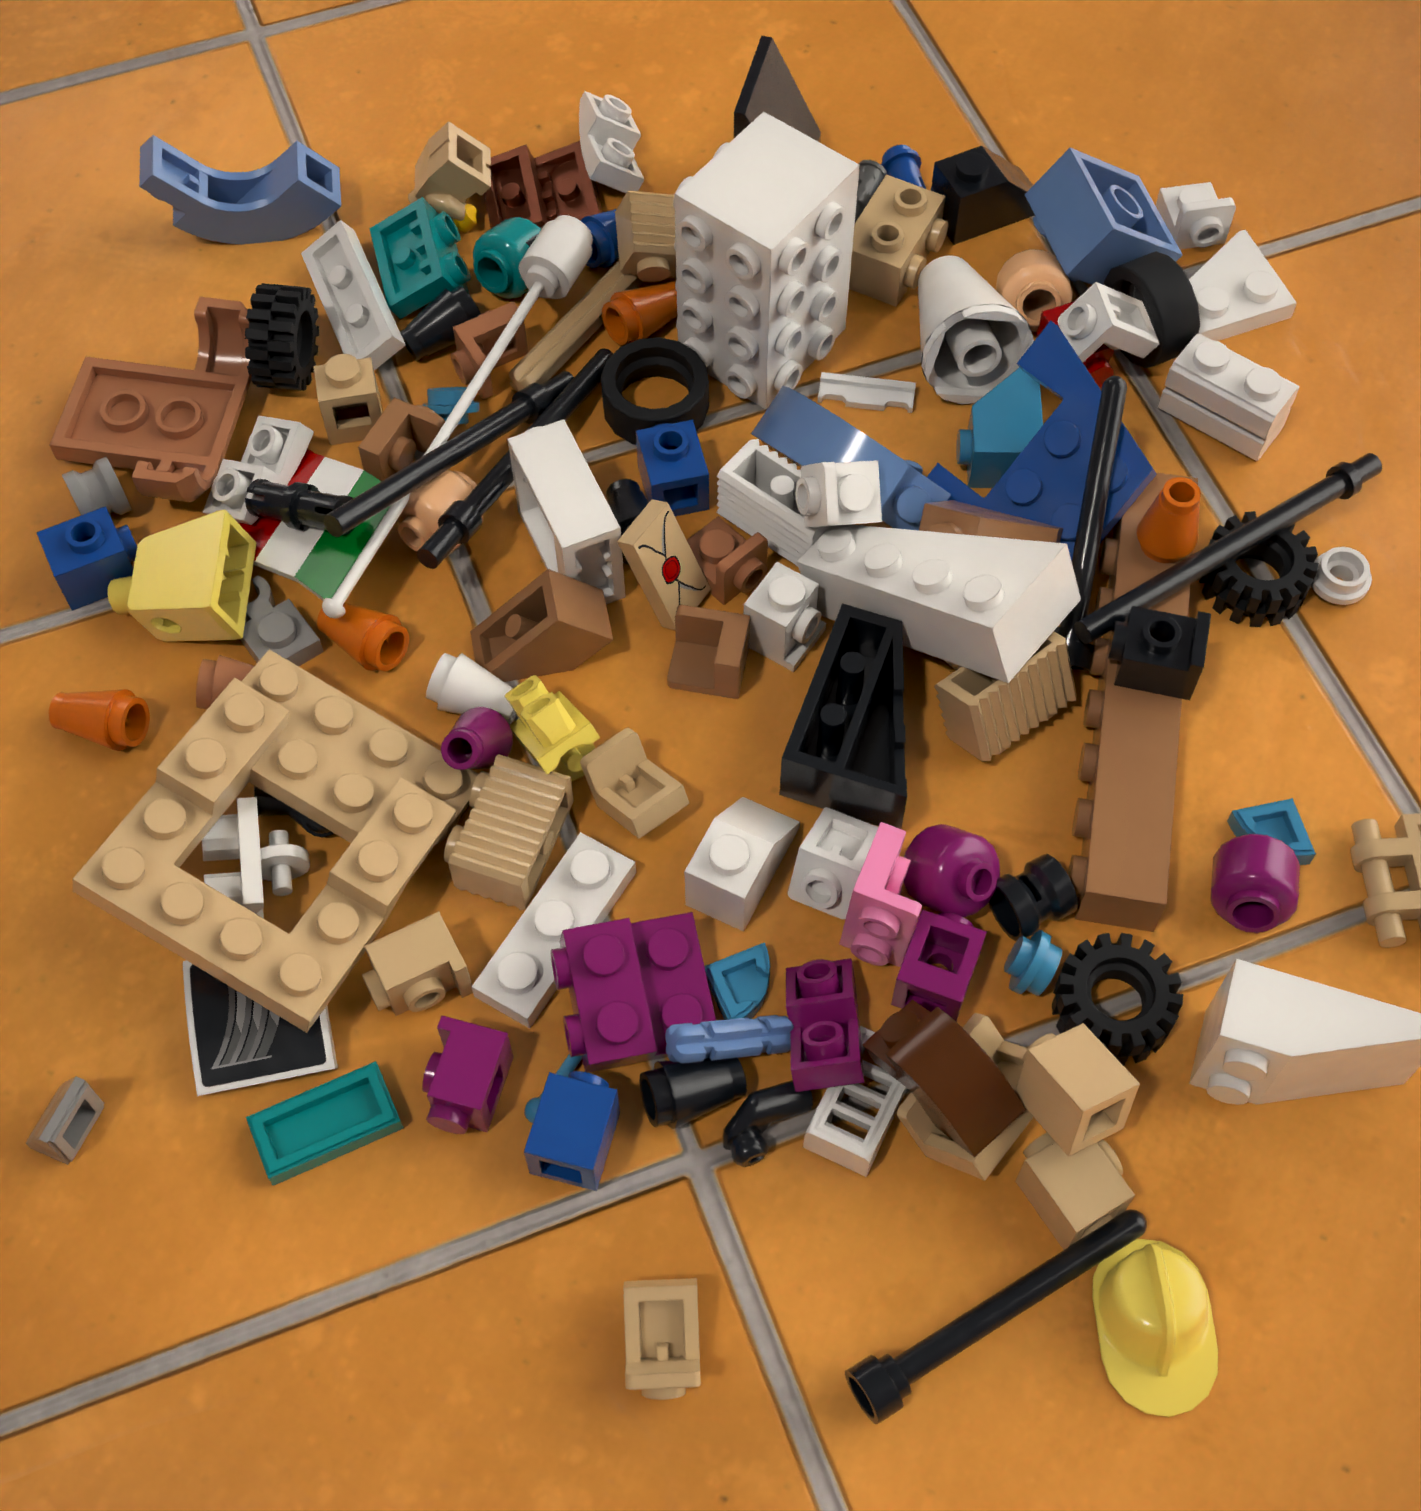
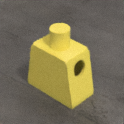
(190, 581)

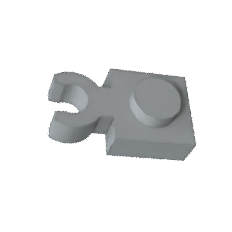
(277, 628)

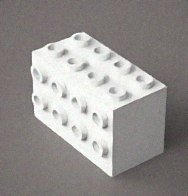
(764, 257)

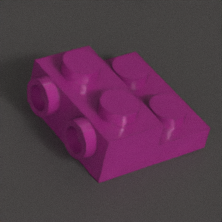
(630, 987)

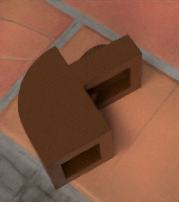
(946, 1074)

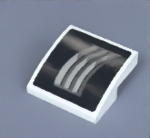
(244, 1043)

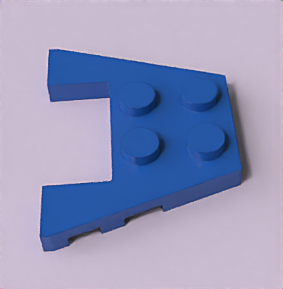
(1052, 469)

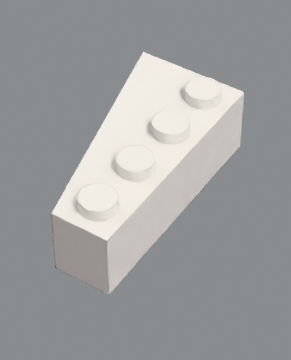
(957, 594)

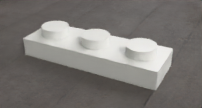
(352, 296)
(575, 895)

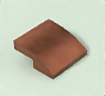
(540, 186)

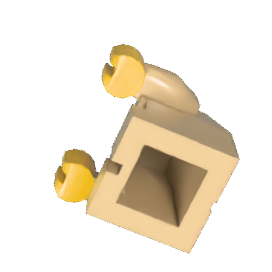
(450, 172)

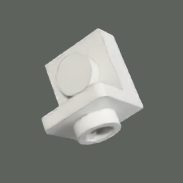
(1195, 214)
(1108, 319)
(839, 493)
(831, 862)

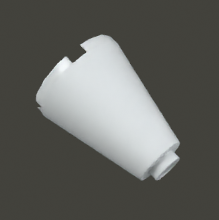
(966, 331)

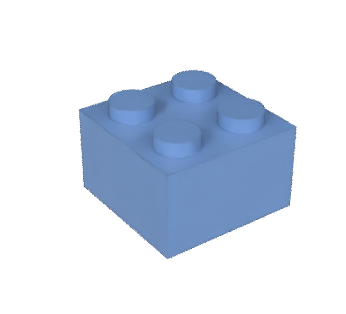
(1096, 217)

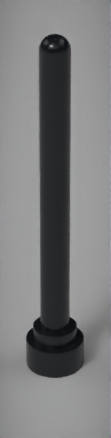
(1093, 513)
(885, 1381)

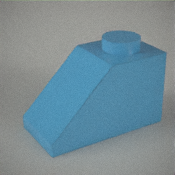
(999, 429)

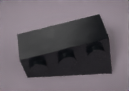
(851, 724)

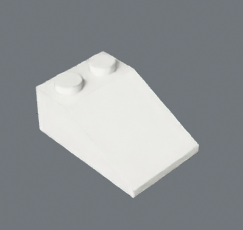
(1299, 1039)

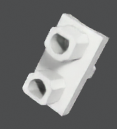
(238, 838)

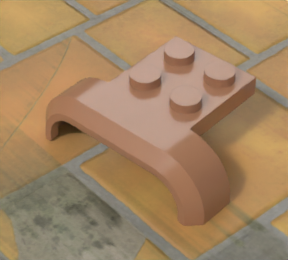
(163, 418)

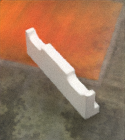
(866, 391)

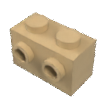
(895, 239)

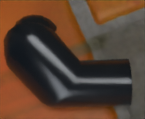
(756, 1114)

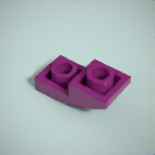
(825, 1025)

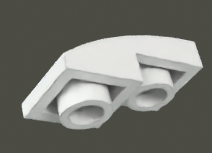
(608, 142)
(271, 454)

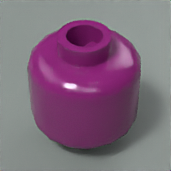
(951, 870)
(1255, 882)

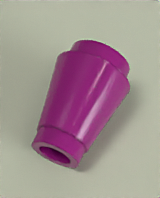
(477, 739)

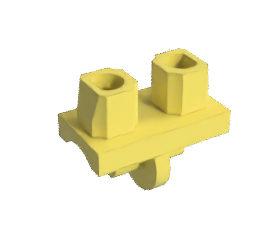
(551, 728)

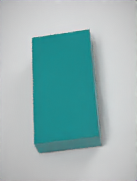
(324, 1123)

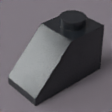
(980, 193)

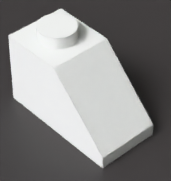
(737, 861)

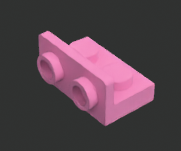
(878, 917)

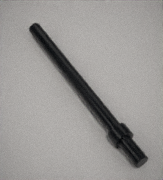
(525, 408)
(464, 517)

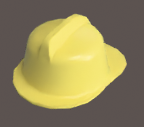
(1155, 1328)

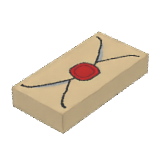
(663, 562)

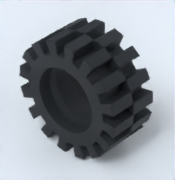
(281, 336)
(1258, 597)
(1136, 968)

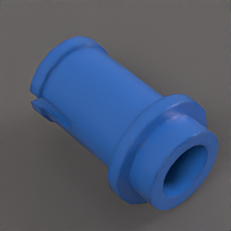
(903, 164)

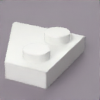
(1239, 291)

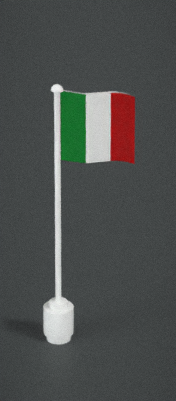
(334, 564)

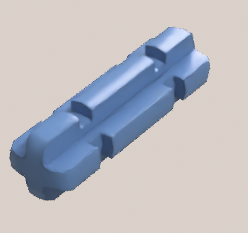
(728, 1038)

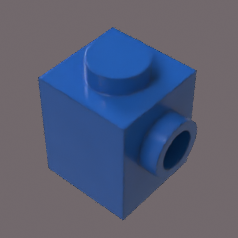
(673, 466)
(88, 555)
(573, 1129)

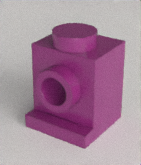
(944, 941)
(466, 1076)

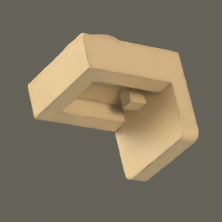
(631, 785)
(661, 1337)

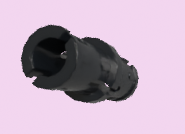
(297, 504)

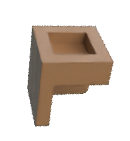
(709, 651)

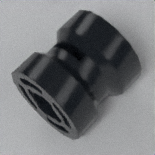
(1033, 897)

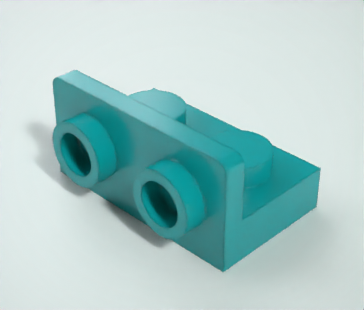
(417, 256)

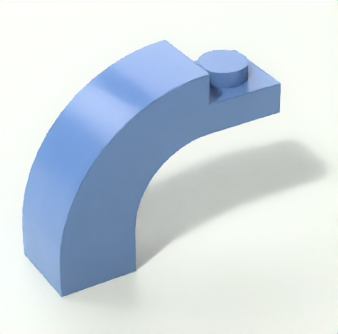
(242, 207)
(814, 435)

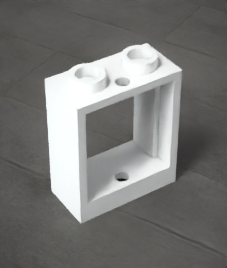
(566, 509)

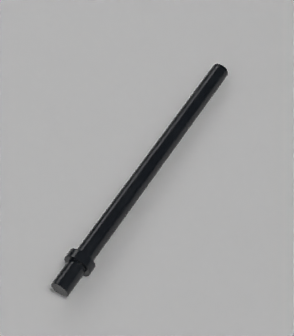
(1340, 482)

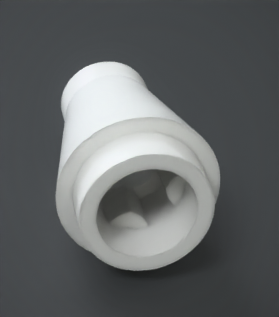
(463, 685)

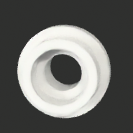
(1347, 565)

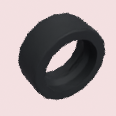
(1167, 299)
(653, 359)

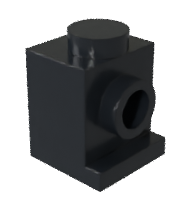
(1159, 651)

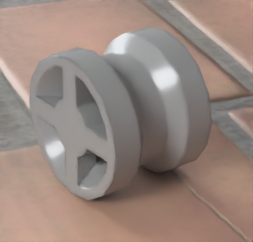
(97, 489)

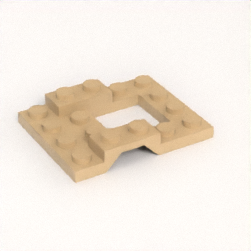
(322, 759)

